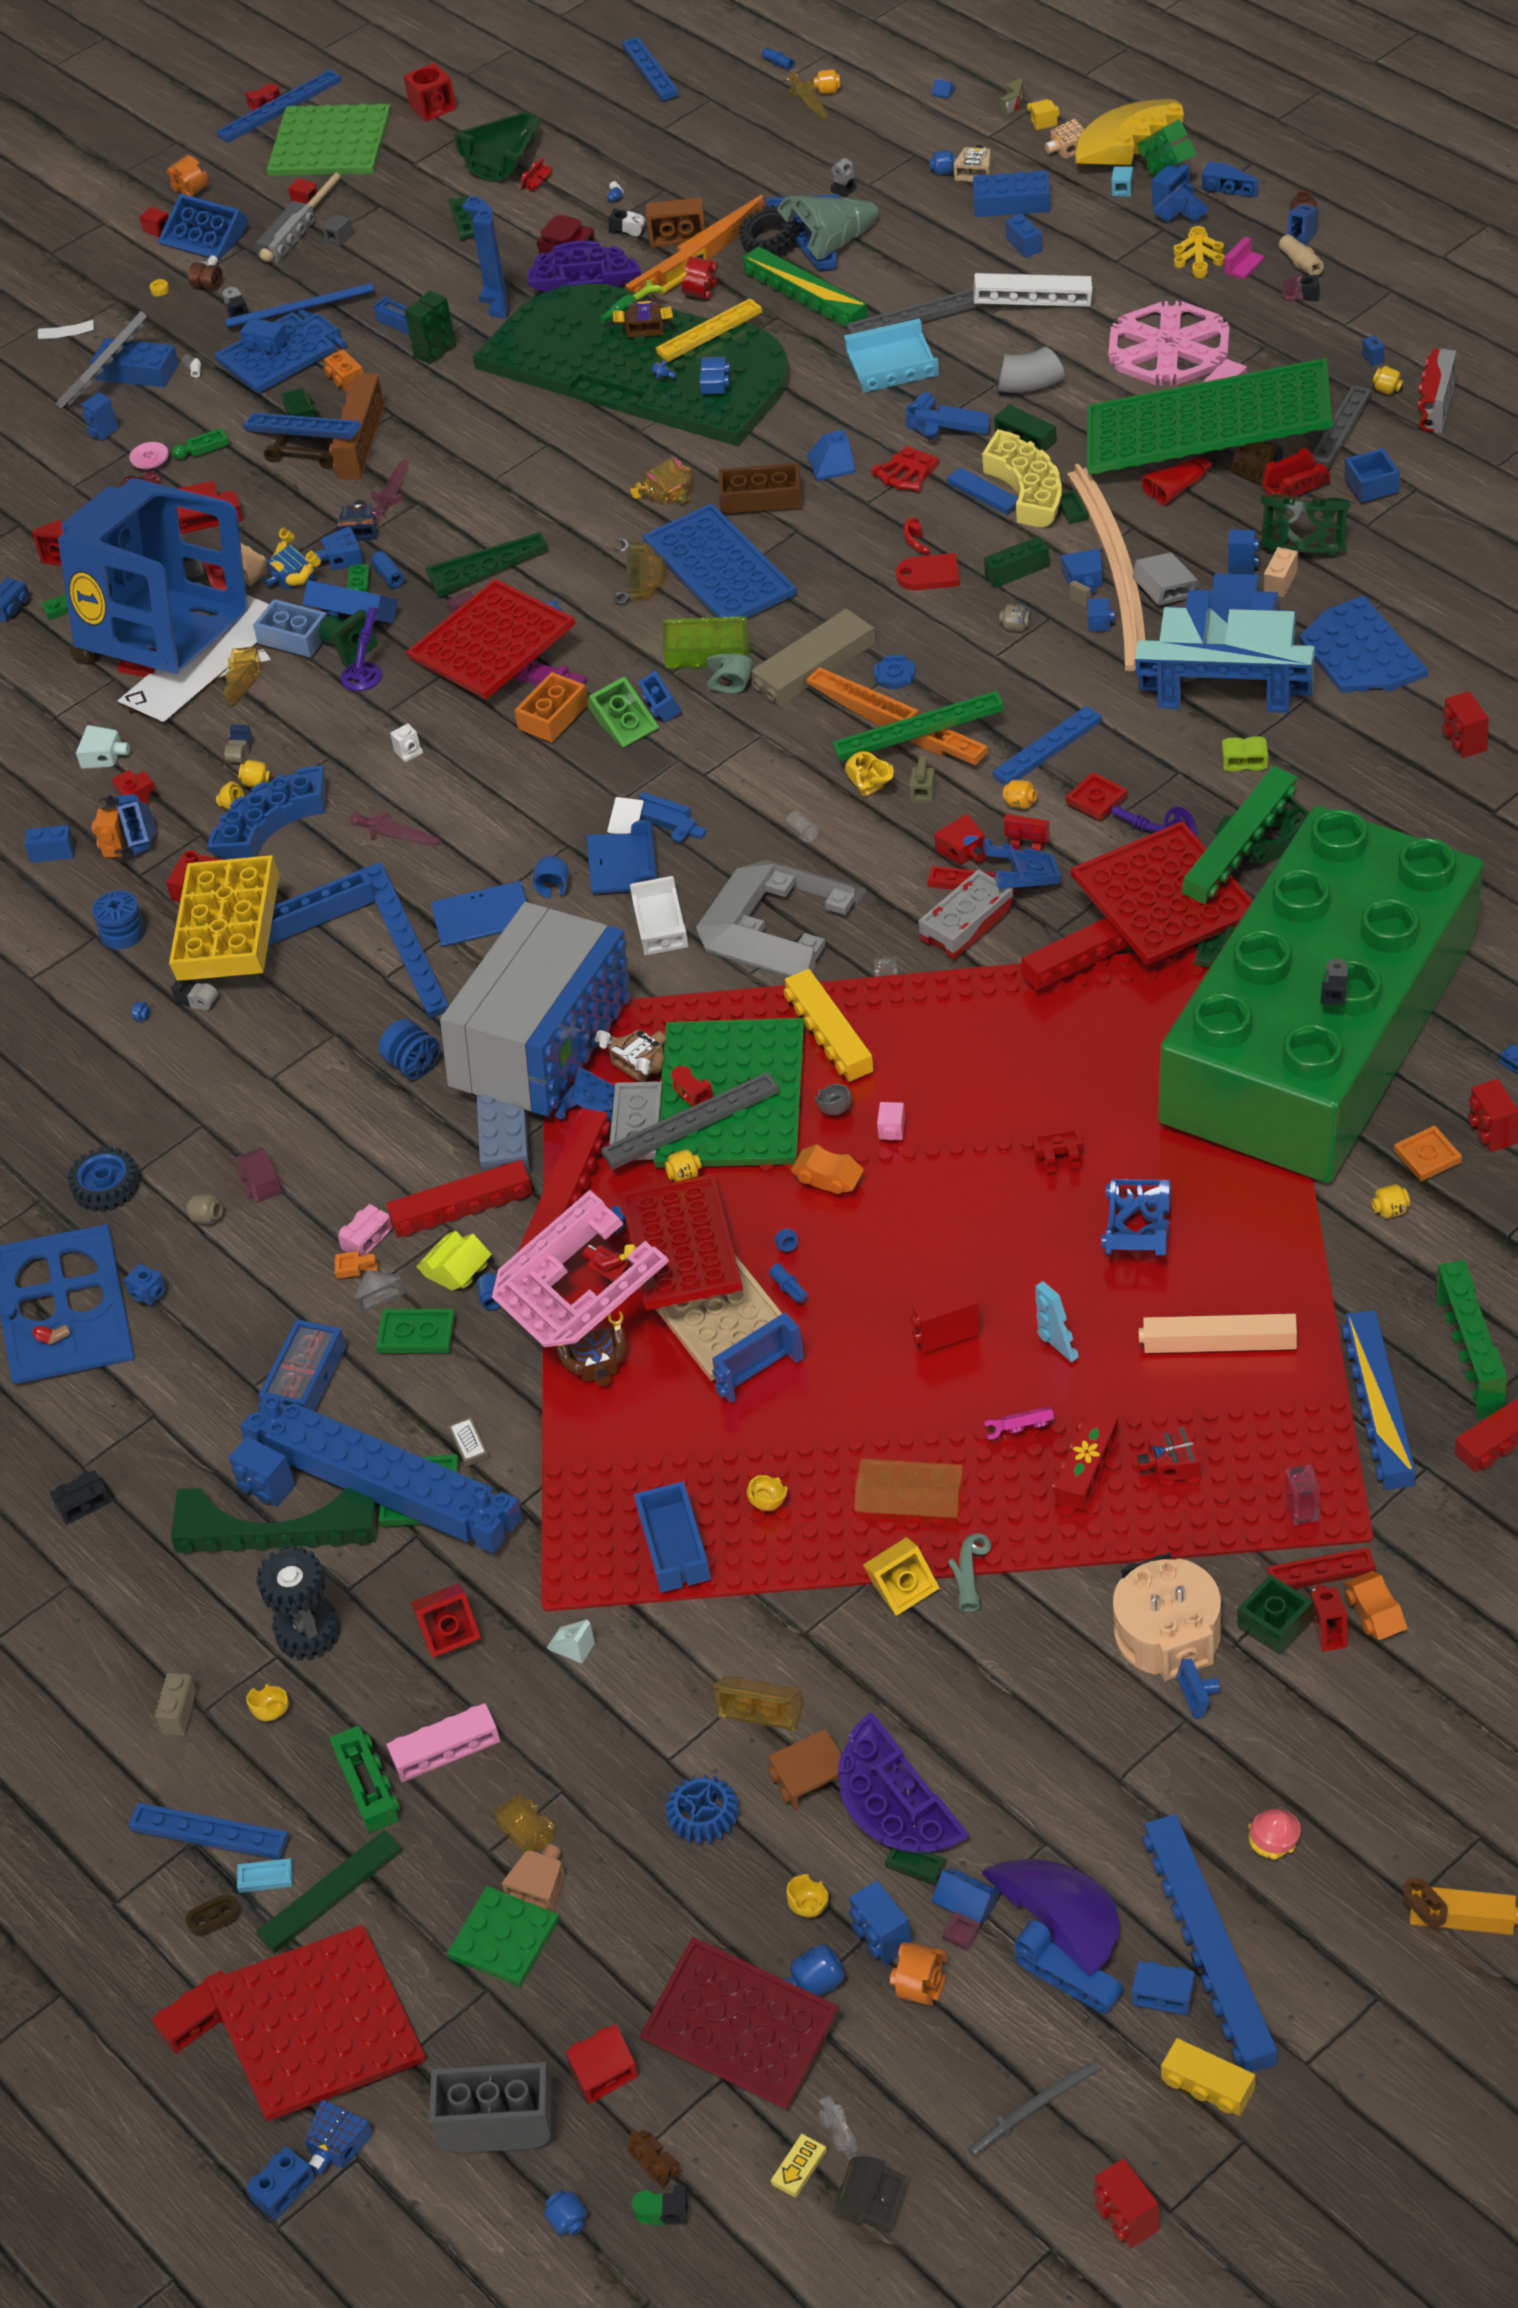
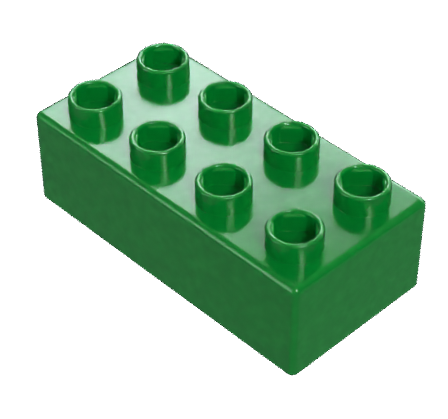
(1254, 1047)

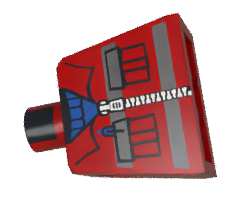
(1171, 1456)

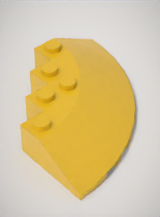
(1115, 134)

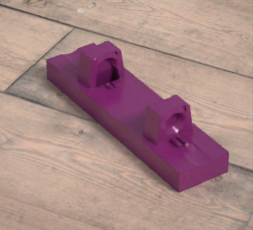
(536, 673)

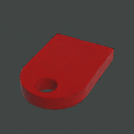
(928, 572)

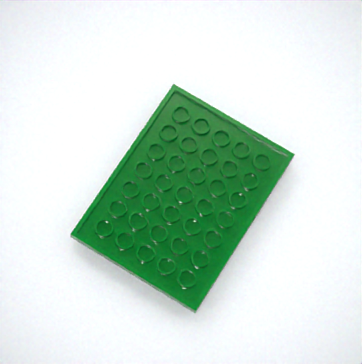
(728, 1056)

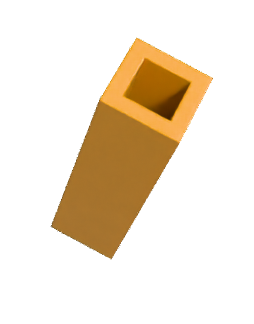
(1475, 1911)

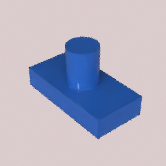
(1196, 1689)

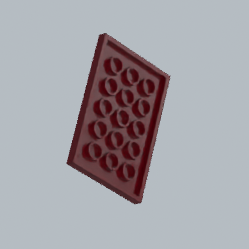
(739, 2023)

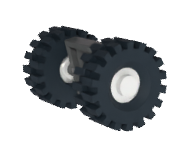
(293, 1588)

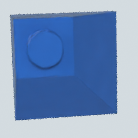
(831, 456)

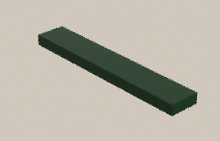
(329, 1891)

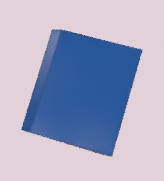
(943, 88)

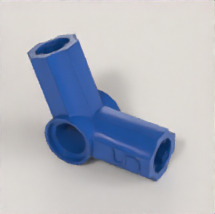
(923, 402)

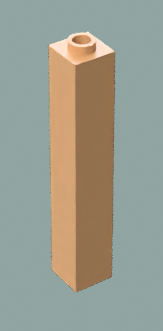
(1219, 1333)

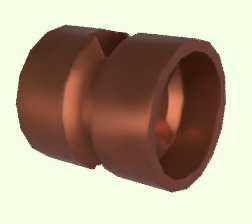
(205, 276)

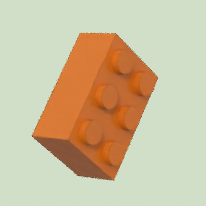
(551, 707)

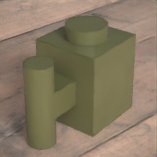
(922, 782)

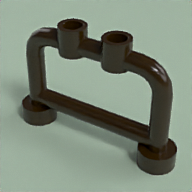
(274, 451)

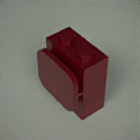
(563, 230)

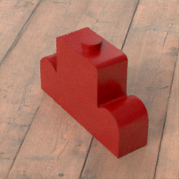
(194, 520)

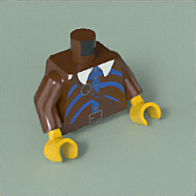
(596, 1353)

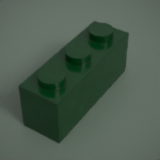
(1027, 427)
(1016, 562)

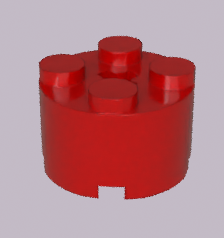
(699, 278)

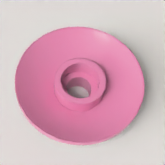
(148, 455)

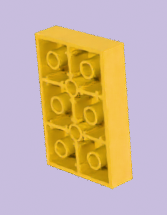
(224, 918)

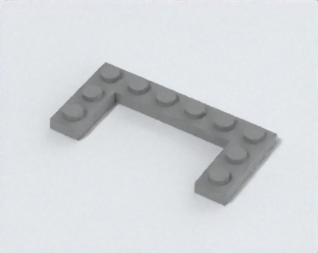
(105, 358)

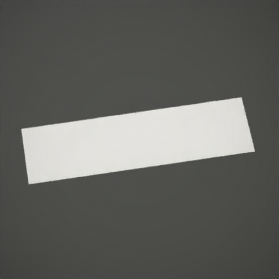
(170, 691)

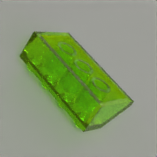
(695, 639)

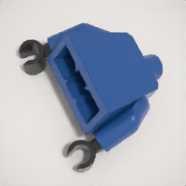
(136, 823)

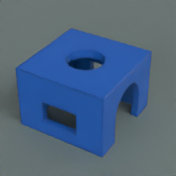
(1373, 353)

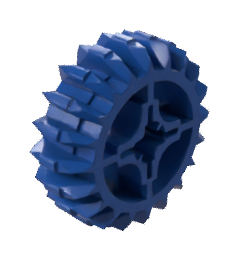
(706, 1817)

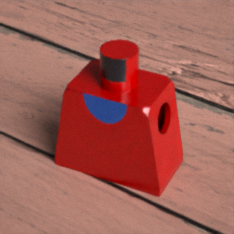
(961, 841)

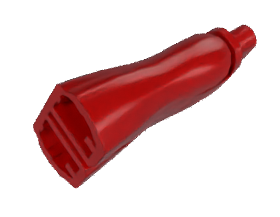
(1170, 482)

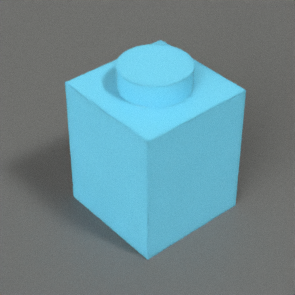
(1122, 181)

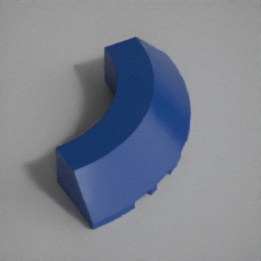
(266, 810)

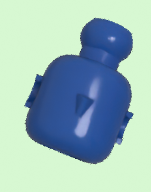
(817, 1970)

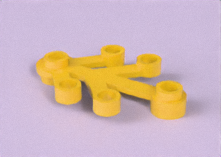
(1198, 236)

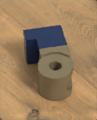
(238, 744)

